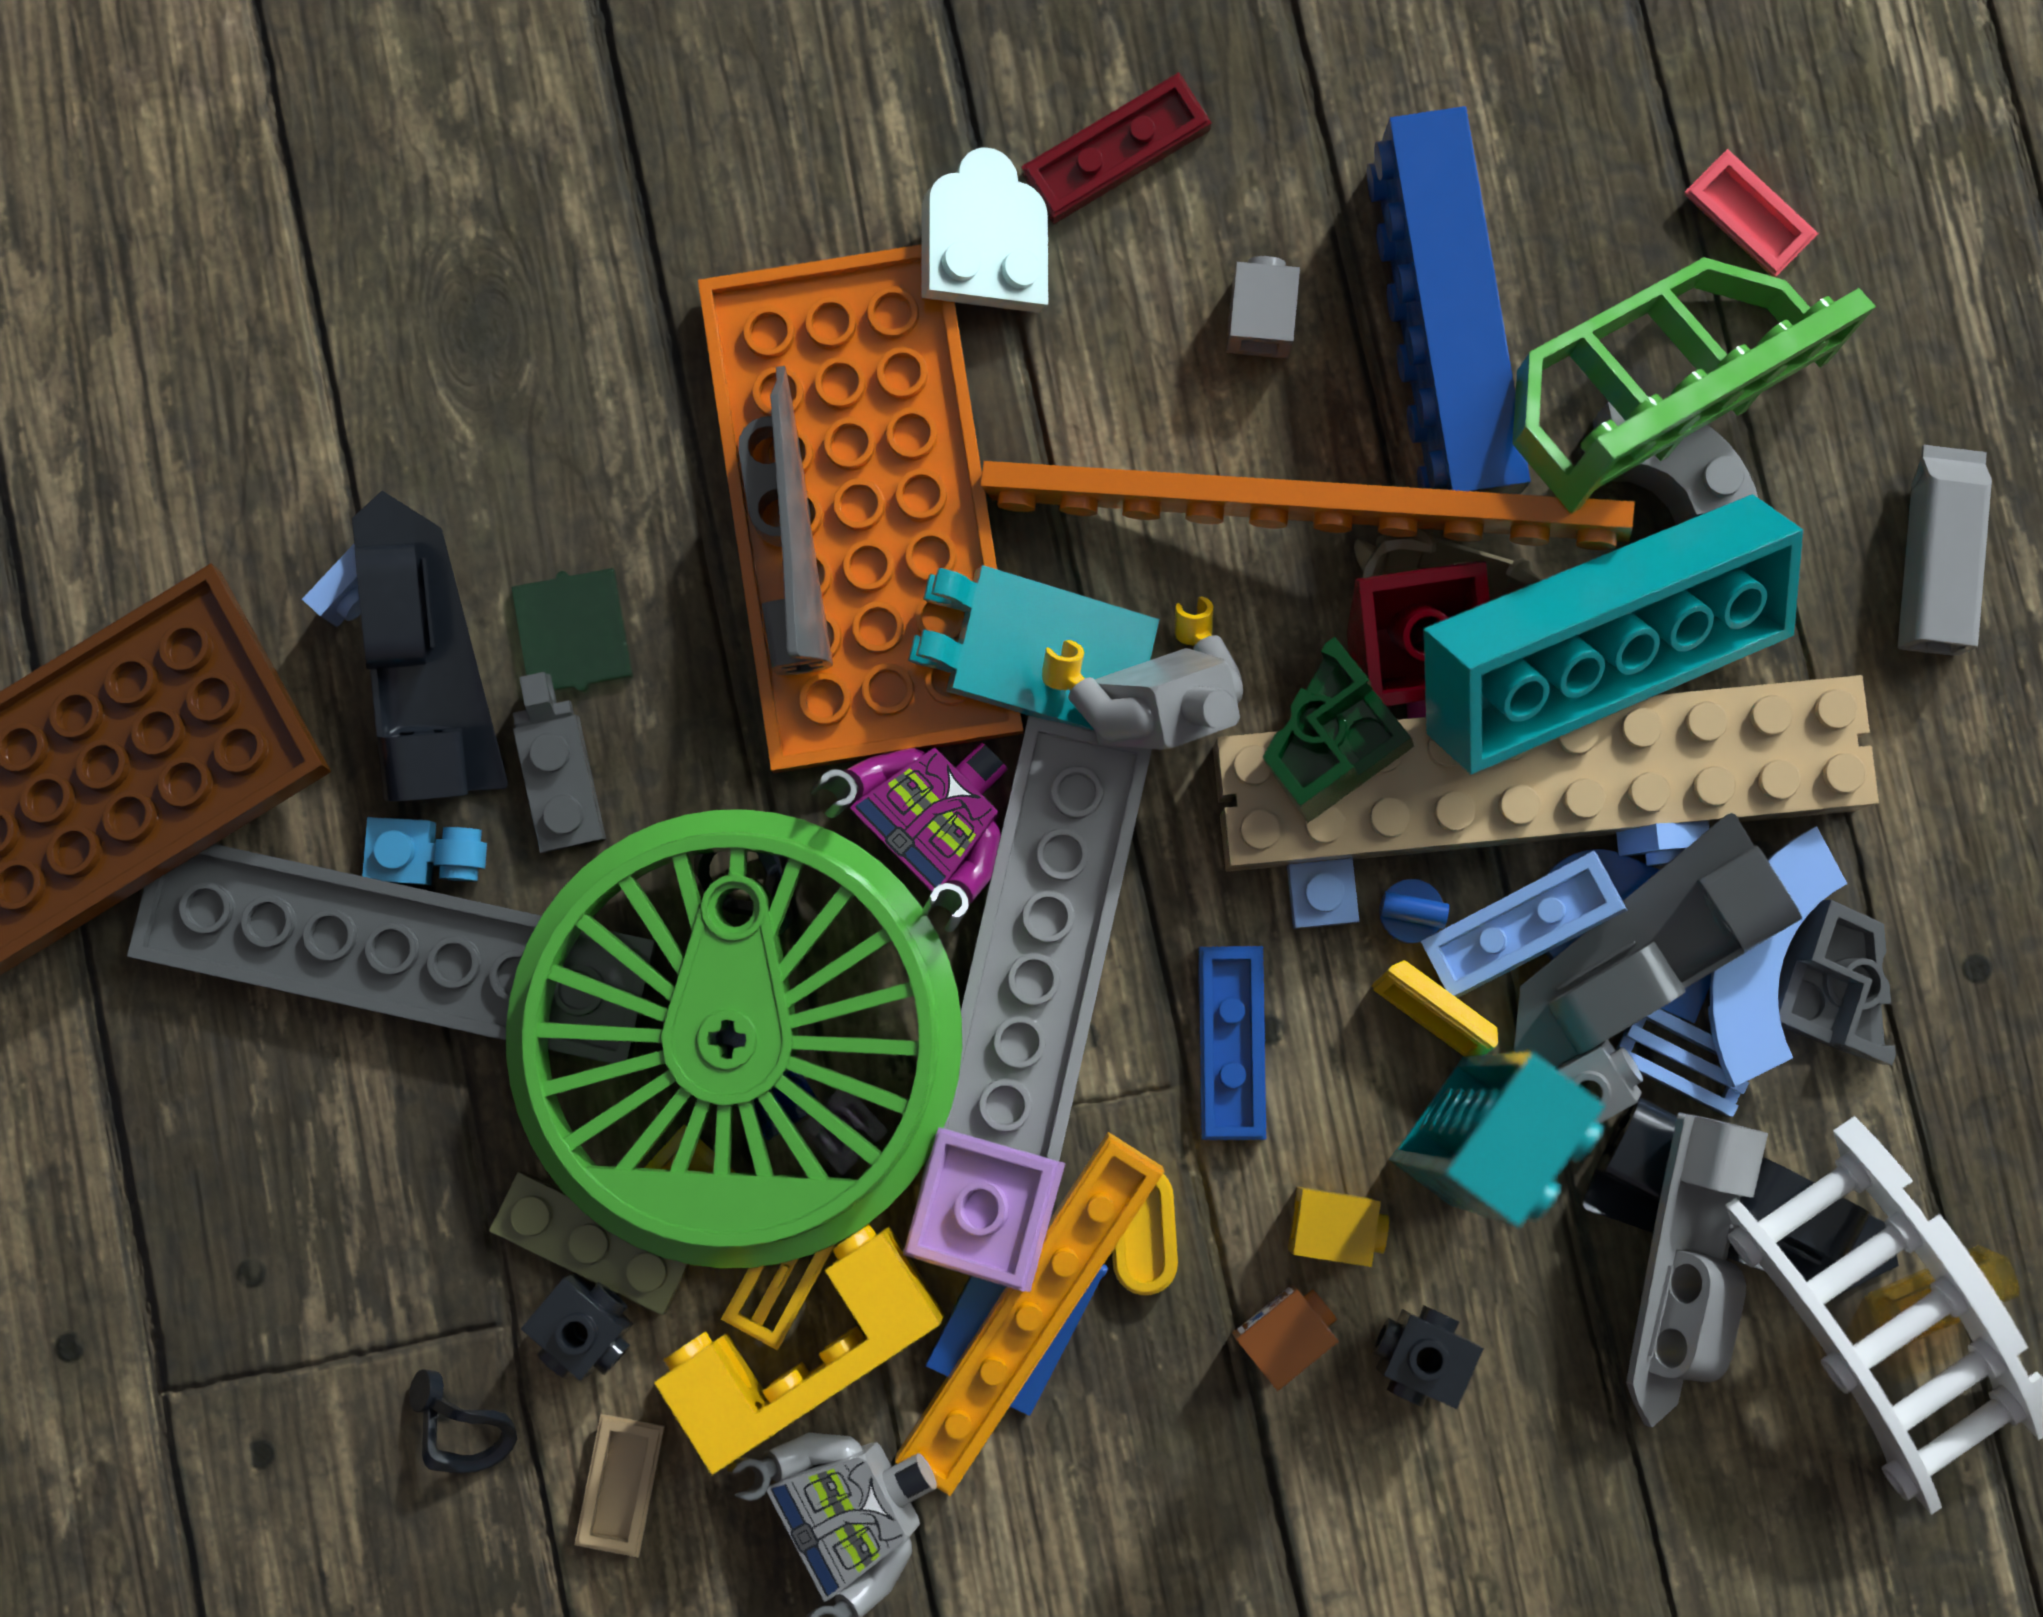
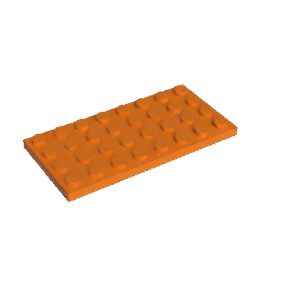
(887, 493)

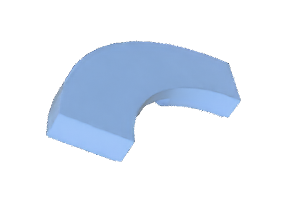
(1745, 990)

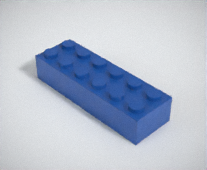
(1446, 304)

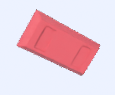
(1750, 213)

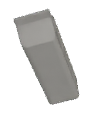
(1945, 552)

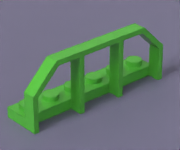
(1716, 387)

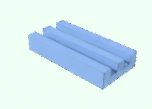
(1724, 1105)

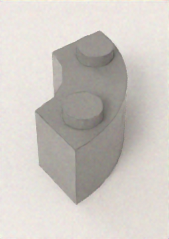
(1695, 477)

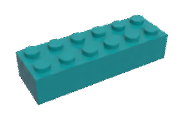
(1611, 632)
(1500, 1136)

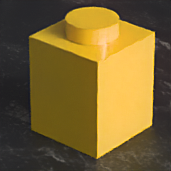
(1337, 1227)

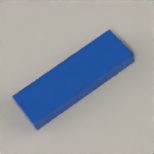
(1232, 1043)

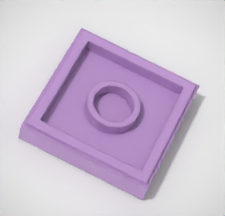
(984, 1209)

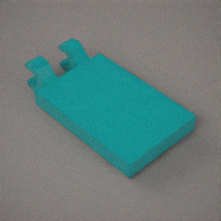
(1006, 638)

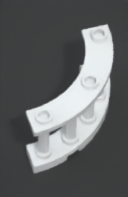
(1957, 1291)

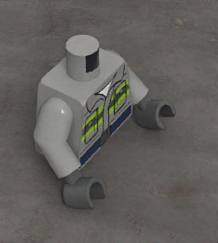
(843, 1513)

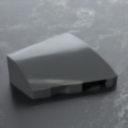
(1837, 982)

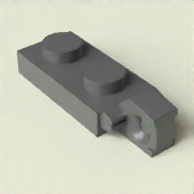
(555, 768)

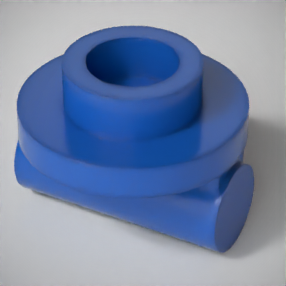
(1412, 911)

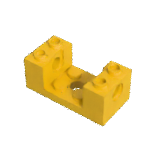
(724, 1402)

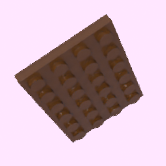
(138, 758)

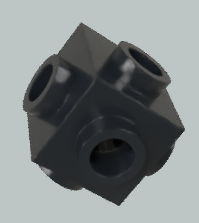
(556, 1328)
(1445, 1371)

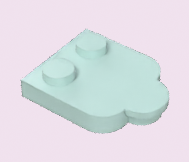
(985, 237)

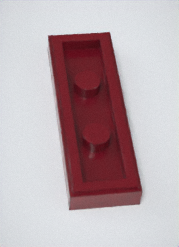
(1117, 147)

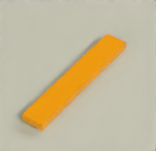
(1027, 1322)

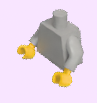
(1161, 699)

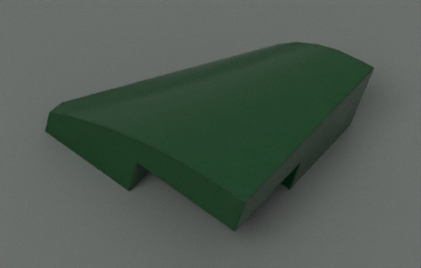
(1334, 736)

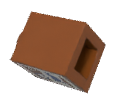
(1287, 1335)

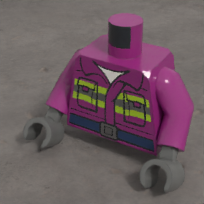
(928, 817)

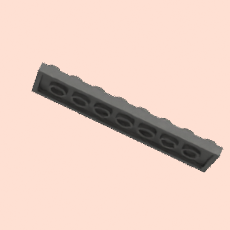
(369, 945)

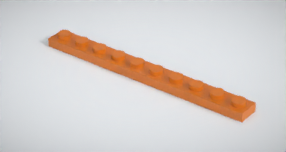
(1329, 505)

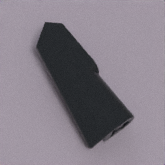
(421, 660)
(1632, 1177)

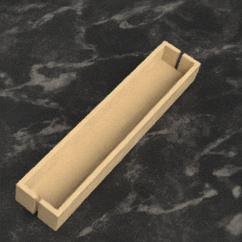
(1658, 761)

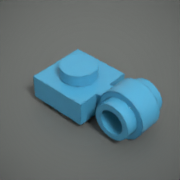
(406, 850)

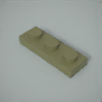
(556, 1229)

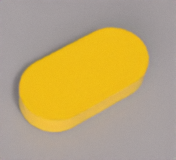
(1147, 1251)

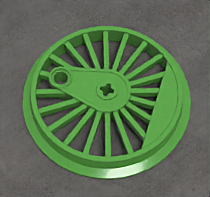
(741, 978)

